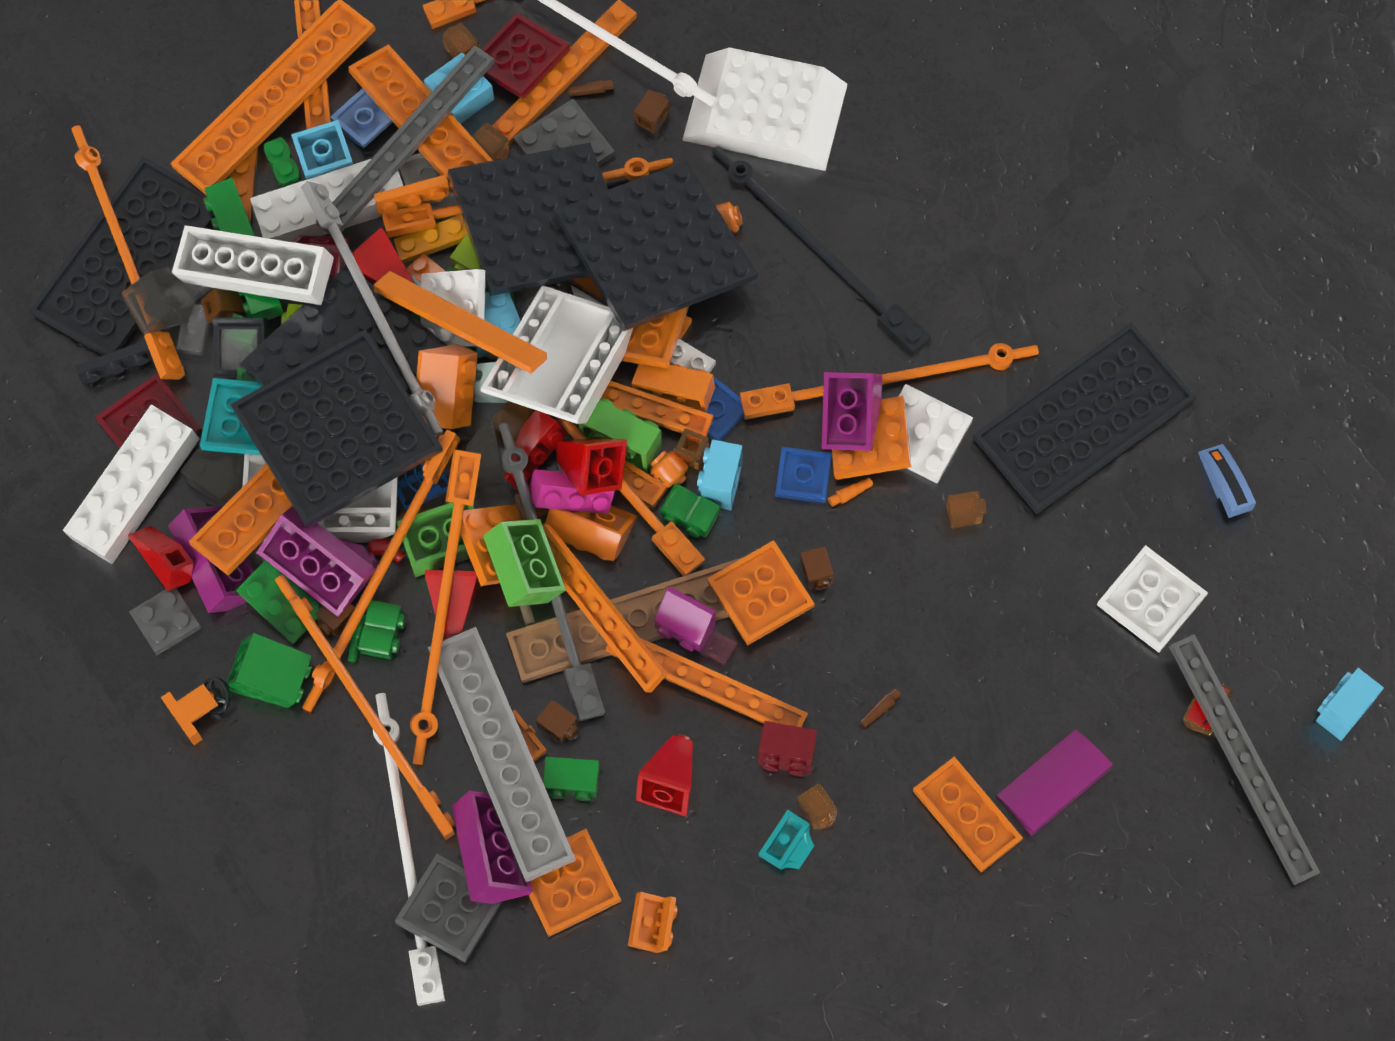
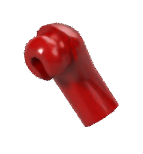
(379, 546)

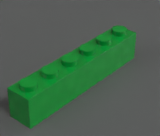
(231, 217)

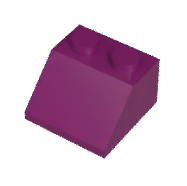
(685, 620)

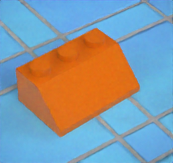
(450, 378)
(593, 532)

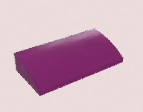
(1054, 781)

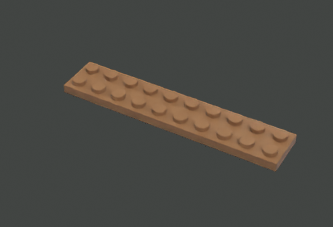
(541, 649)

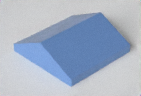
(361, 119)

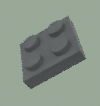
(165, 620)

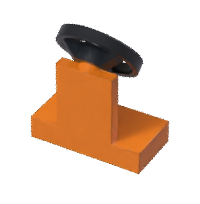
(196, 705)

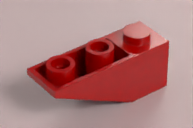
(538, 439)
(164, 557)

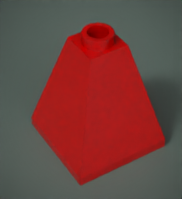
(379, 257)
(593, 464)
(461, 601)
(667, 777)

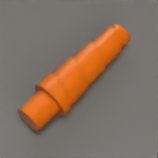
(849, 492)

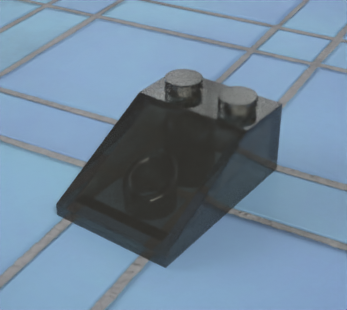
(215, 474)

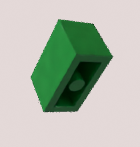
(571, 778)

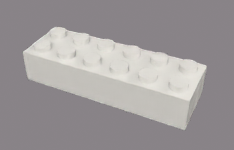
(287, 213)
(253, 265)
(131, 484)

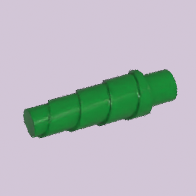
(355, 640)

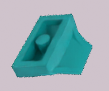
(788, 843)

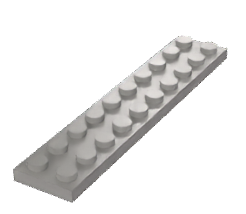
(502, 756)

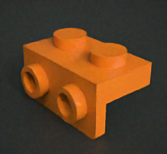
(652, 922)

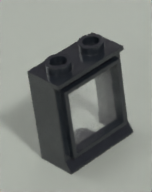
(234, 342)

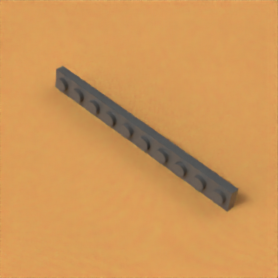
(411, 135)
(1244, 760)

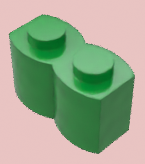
(282, 163)
(690, 511)
(381, 630)

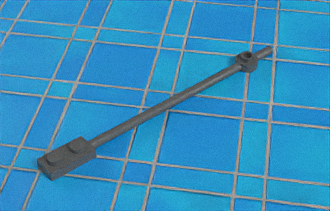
(578, 677)

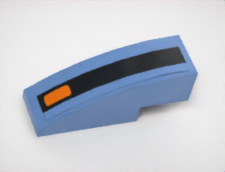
(1227, 480)

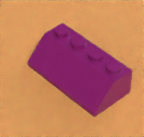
(316, 561)
(213, 585)
(486, 851)

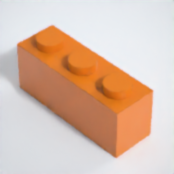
(676, 384)

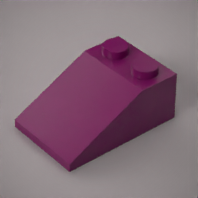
(850, 410)

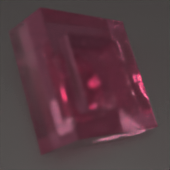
(719, 648)

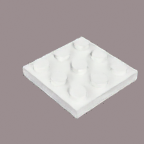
(462, 289)
(933, 432)
(1152, 599)

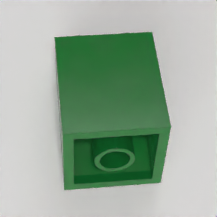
(269, 671)

